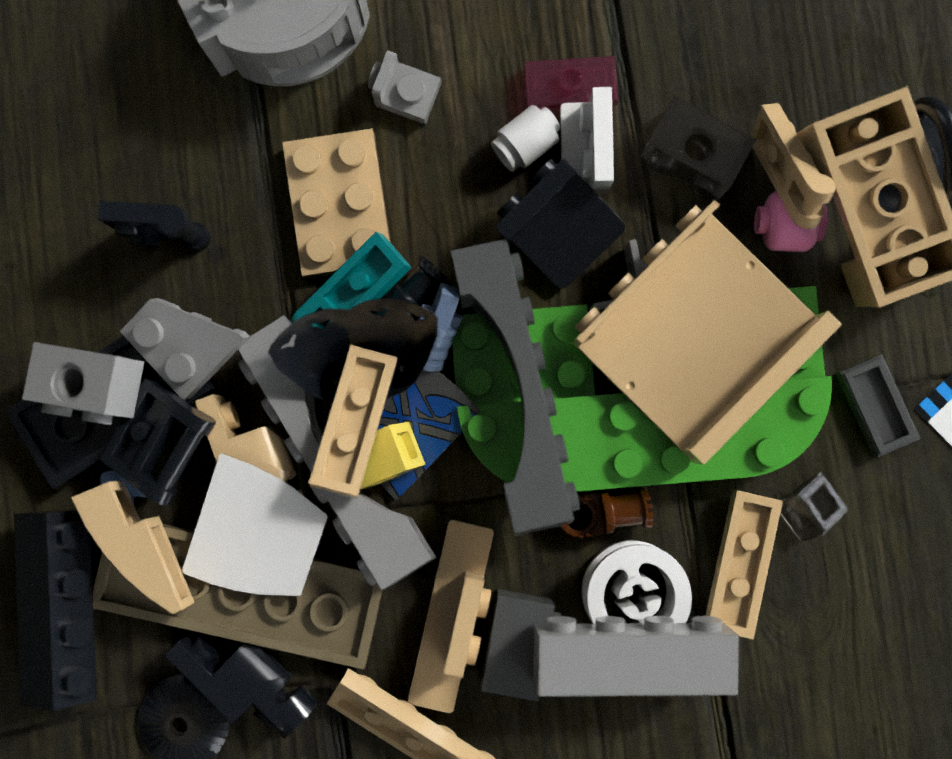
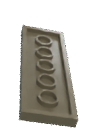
(326, 622)

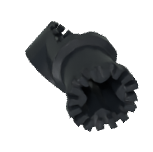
(418, 285)

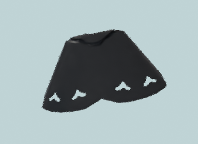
(322, 353)

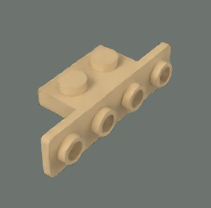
(451, 617)

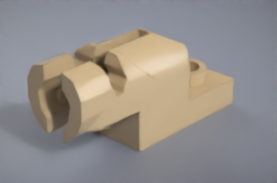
(258, 447)

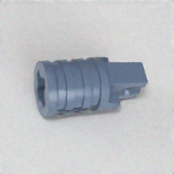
(448, 324)

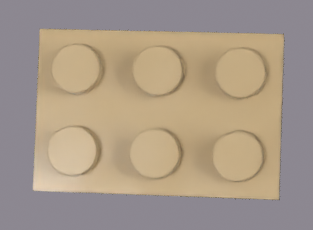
(334, 198)

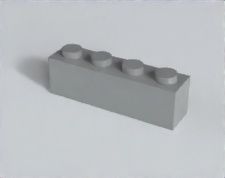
(635, 657)

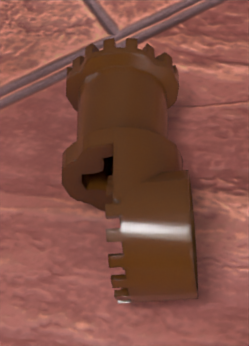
(614, 512)

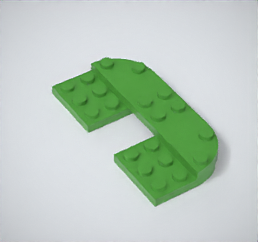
(606, 434)

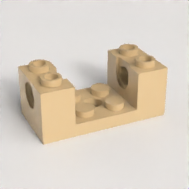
(863, 153)

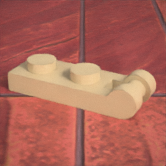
(791, 167)

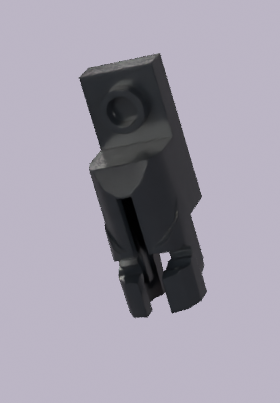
(243, 680)

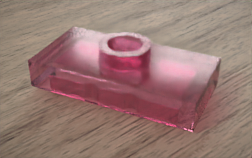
(568, 80)

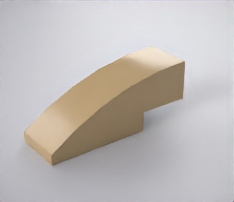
(134, 546)

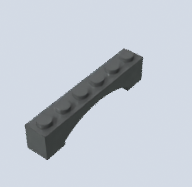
(489, 285)

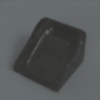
(812, 508)

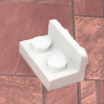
(589, 138)

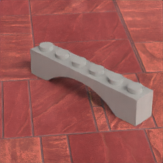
(384, 538)

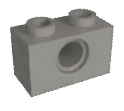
(82, 381)

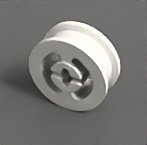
(628, 558)

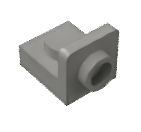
(403, 88)

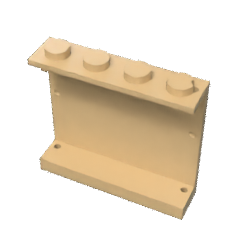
(701, 335)

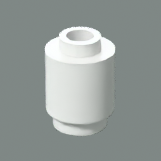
(526, 137)

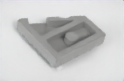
(181, 344)

